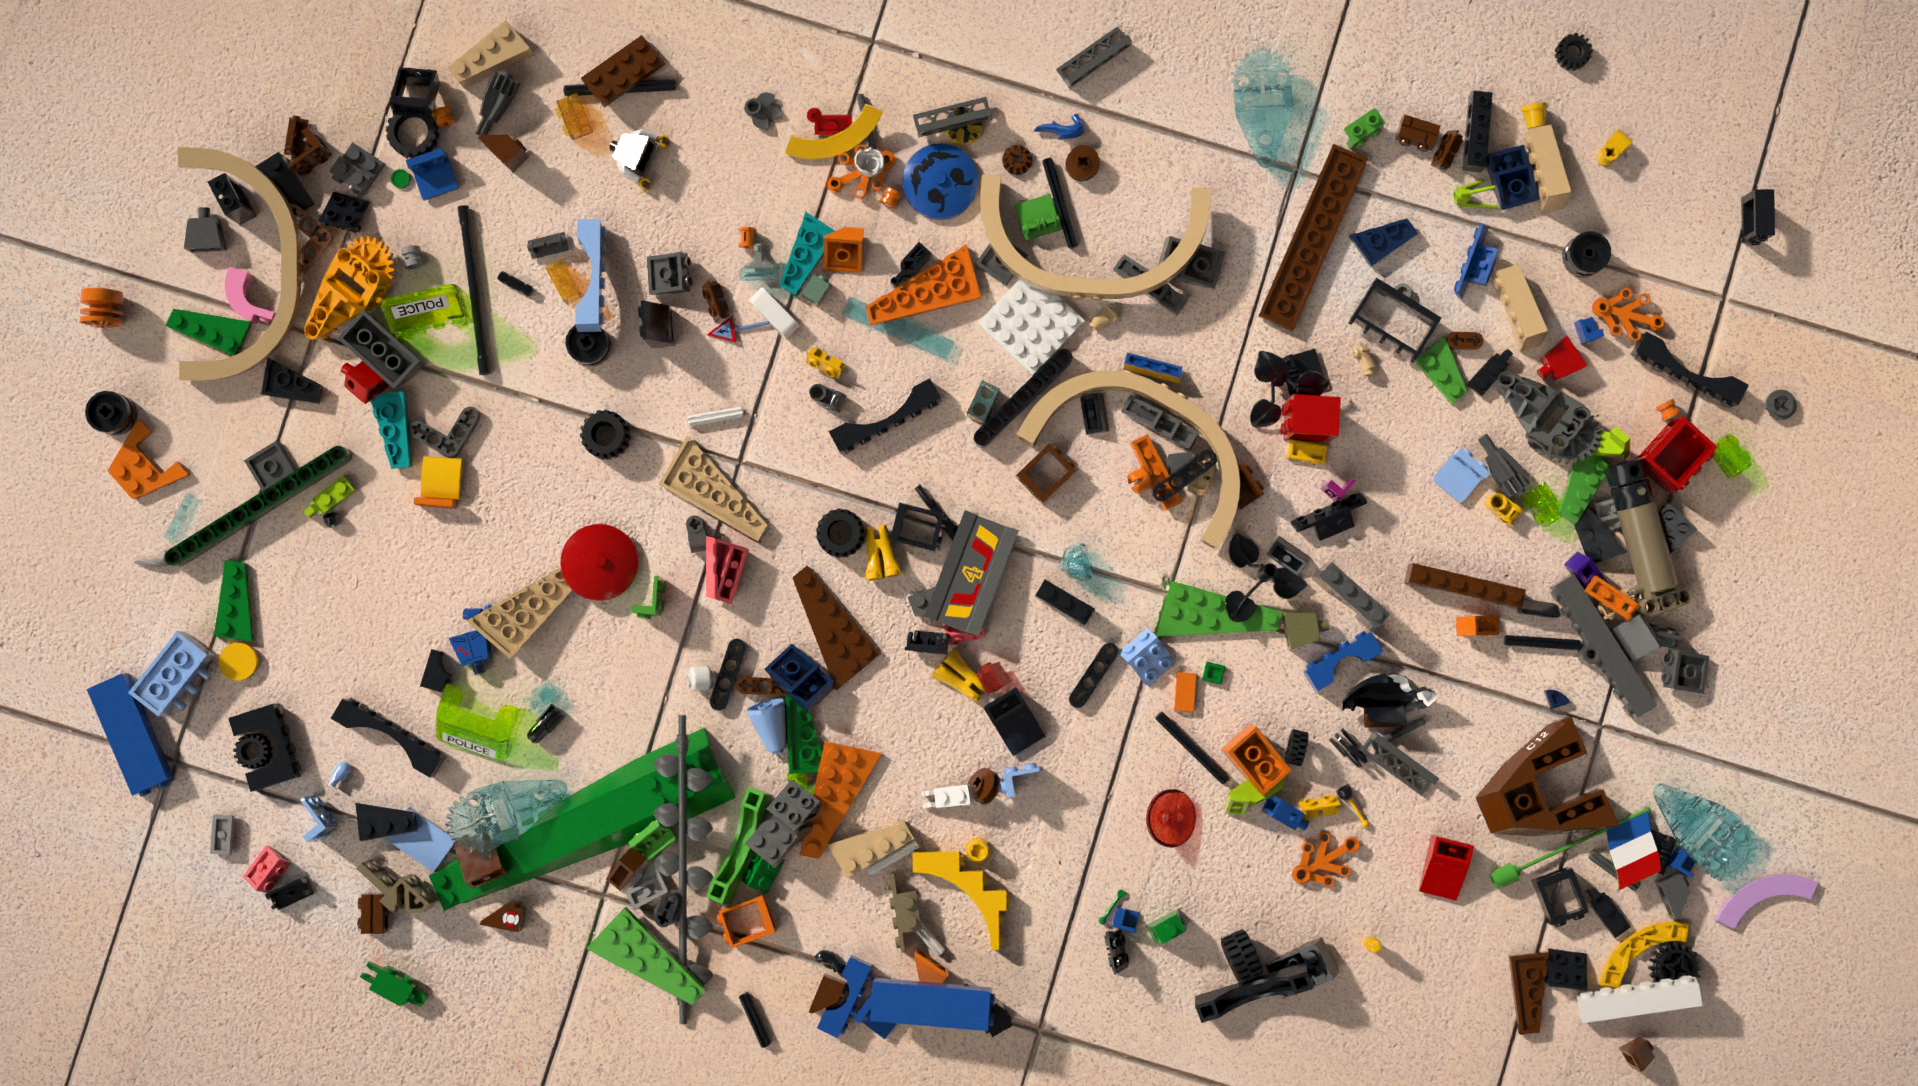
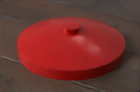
(599, 562)

